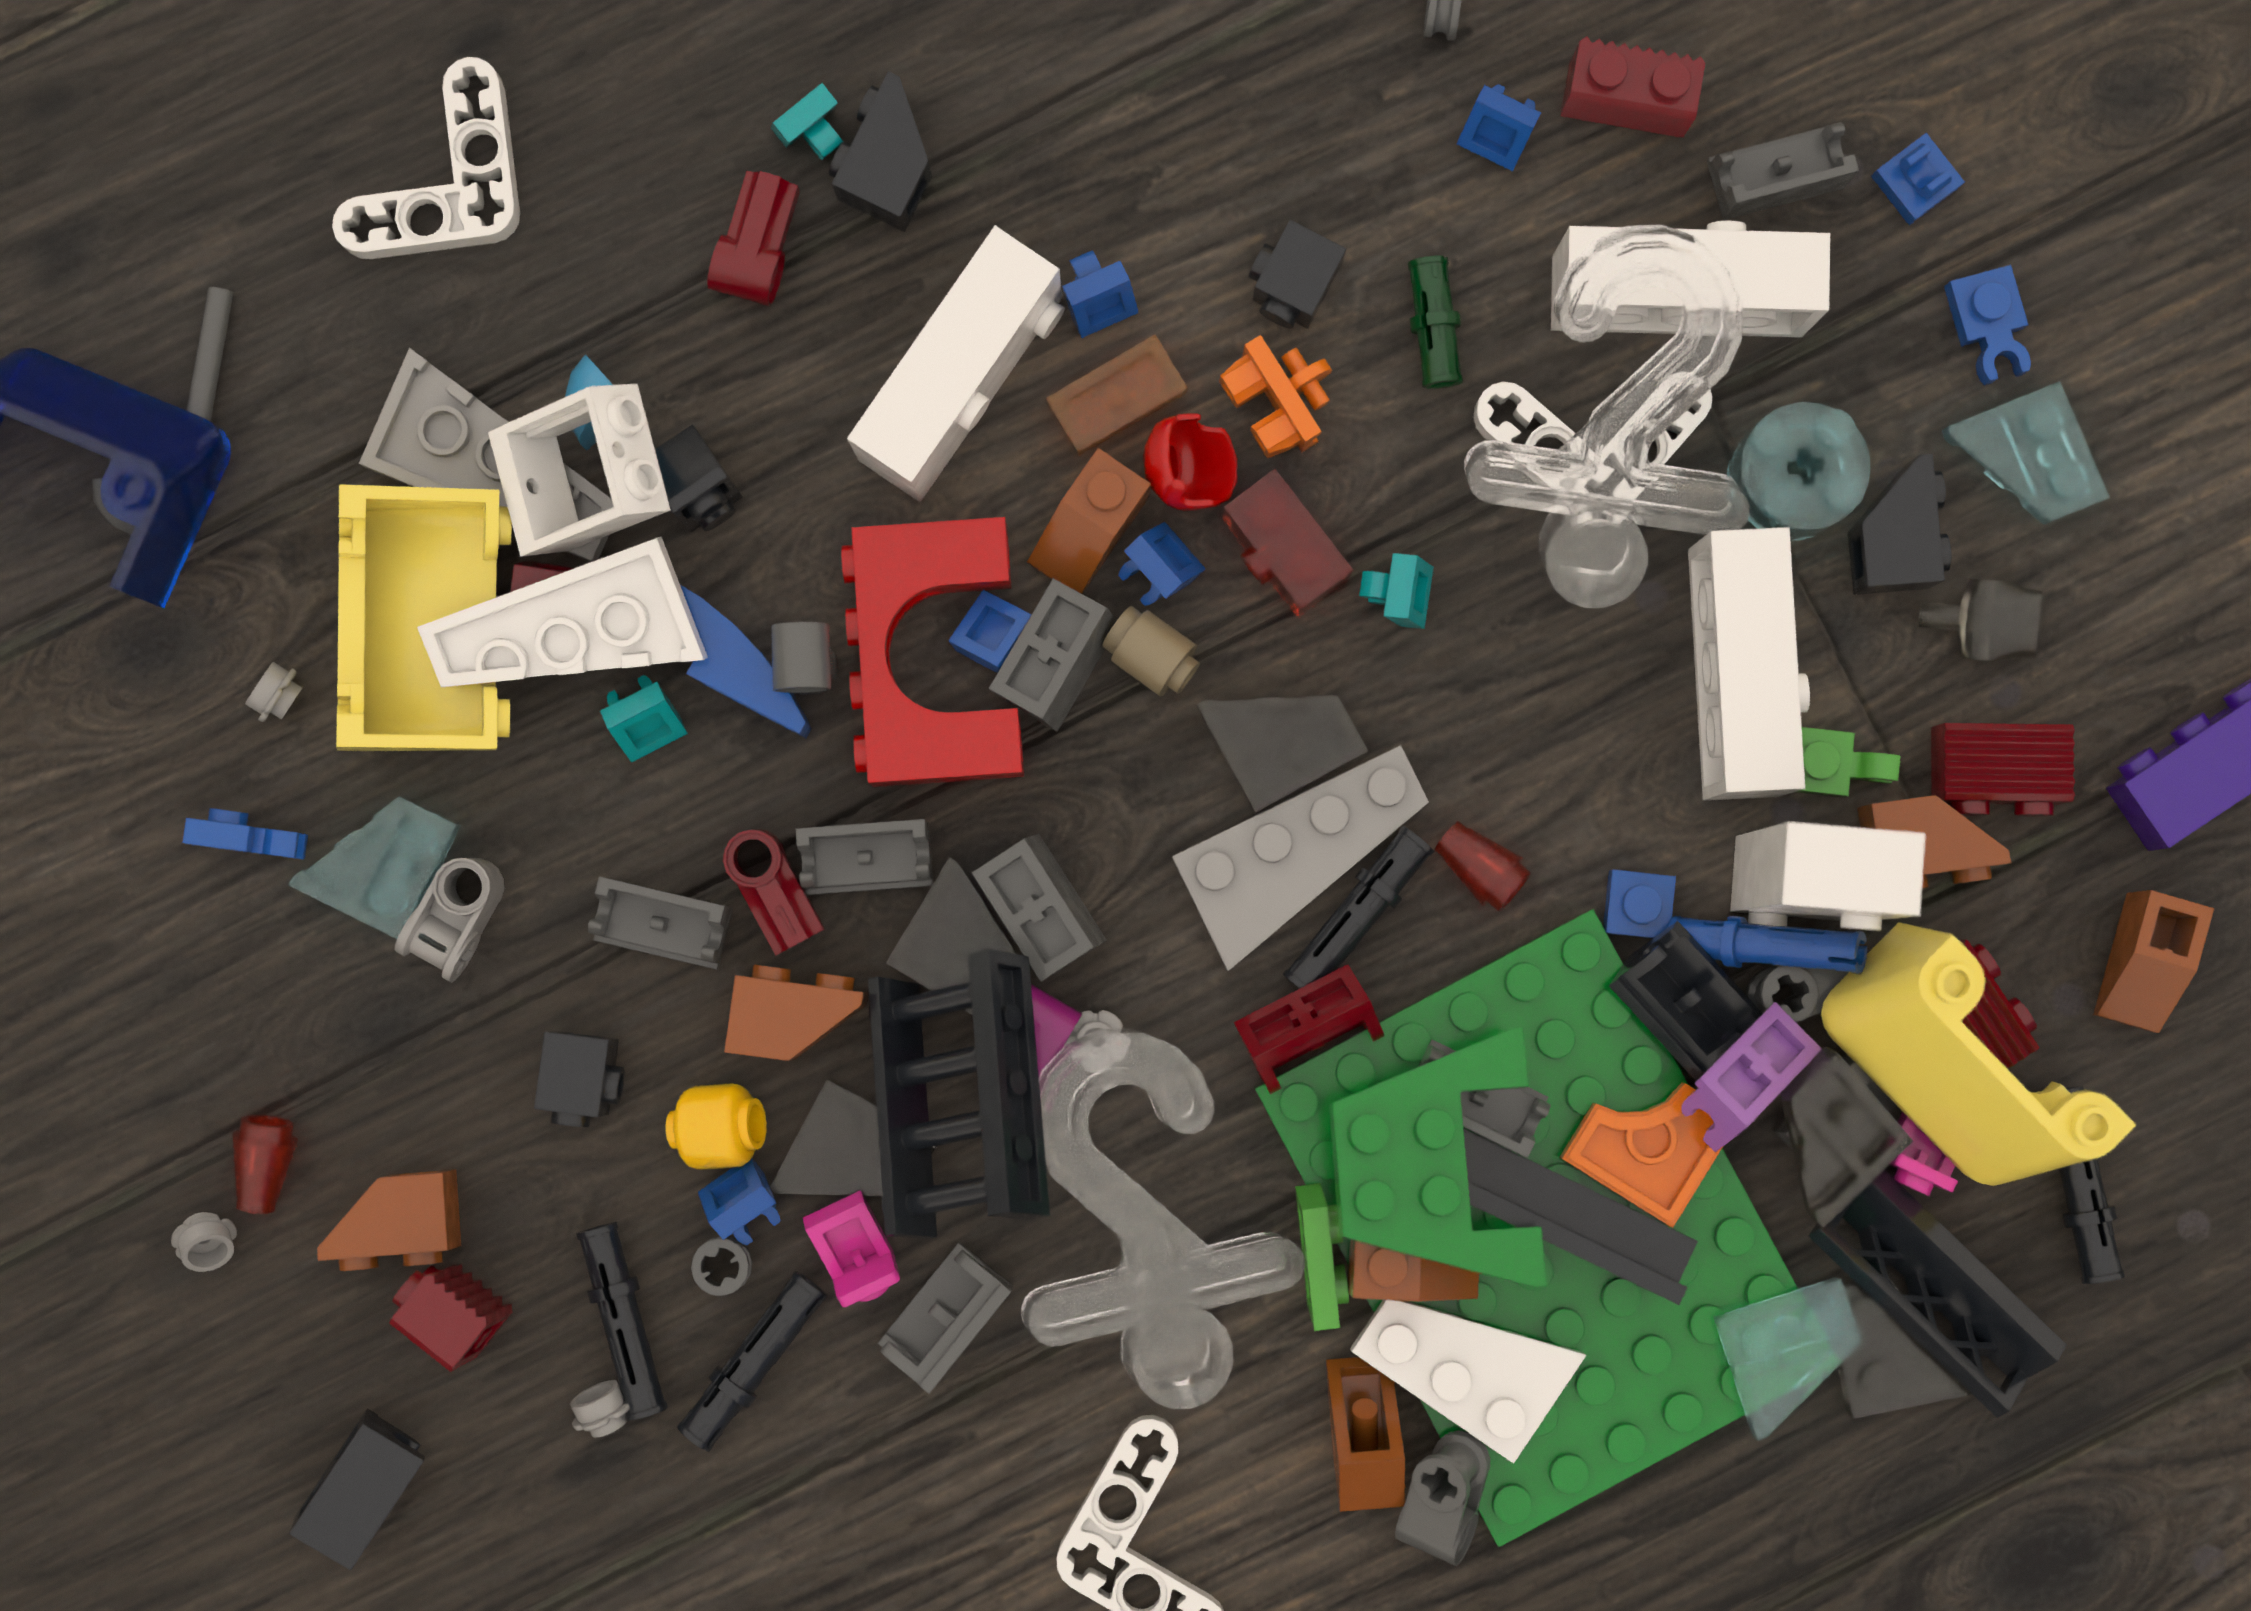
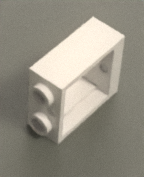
(530, 453)

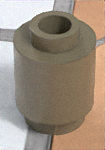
(1151, 651)

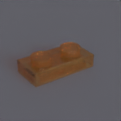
(1117, 395)

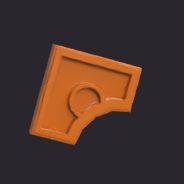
(1645, 1155)

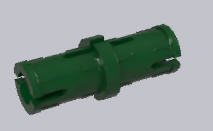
(1435, 322)

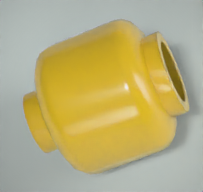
(716, 1126)

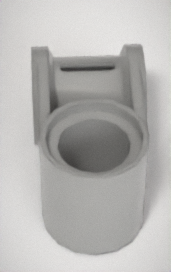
(451, 920)

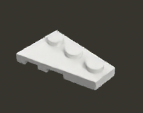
(1470, 1372)

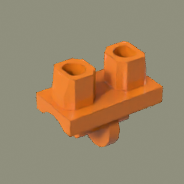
(1260, 373)

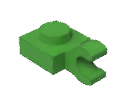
(1832, 763)

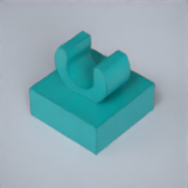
(808, 120)
(1402, 591)
(642, 720)

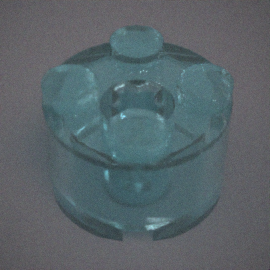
(1820, 441)

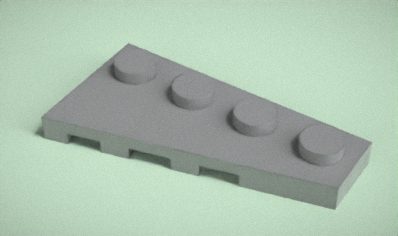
(440, 439)
(1285, 857)

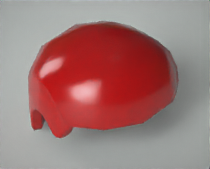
(1190, 463)

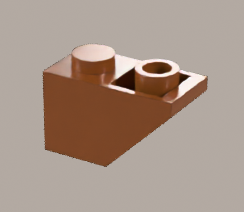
(1950, 838)
(2152, 958)
(785, 1017)
(398, 1216)

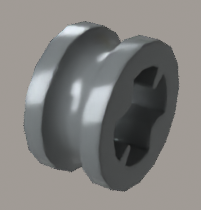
(1442, 17)
(731, 1282)

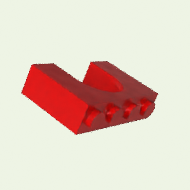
(893, 573)

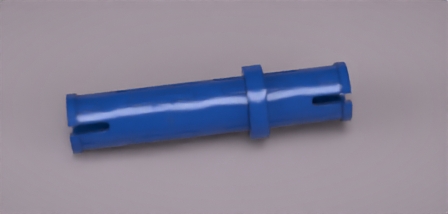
(1744, 942)

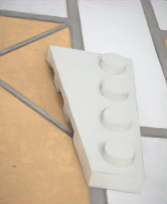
(588, 619)

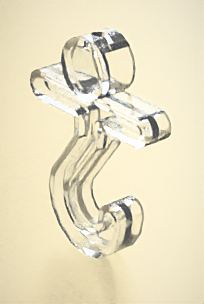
(1601, 477)
(1165, 1269)

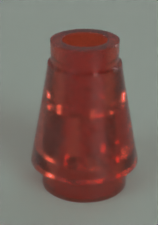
(1483, 866)
(261, 1161)

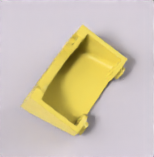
(403, 565)
(1909, 1039)

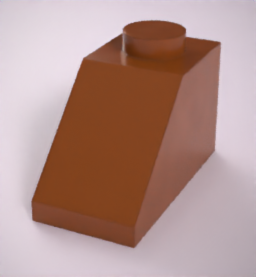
(1090, 521)
(1396, 1276)
(1365, 1436)

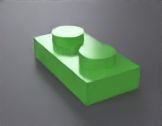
(1324, 1281)

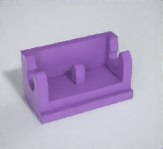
(1750, 1075)

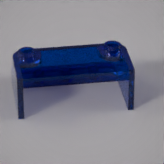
(159, 467)

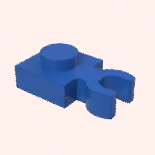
(1988, 312)
(230, 832)

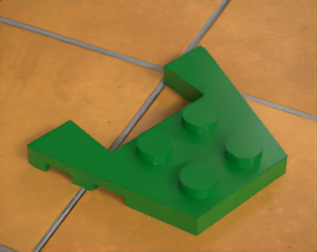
(1406, 1164)

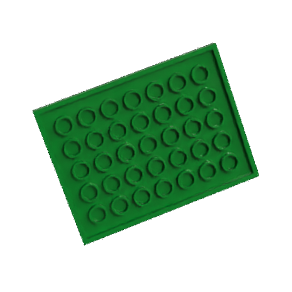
(1650, 1365)

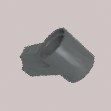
(802, 658)

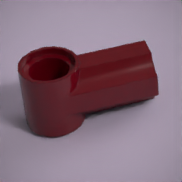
(750, 256)
(774, 897)

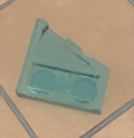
(2034, 452)
(383, 867)
(1786, 1349)

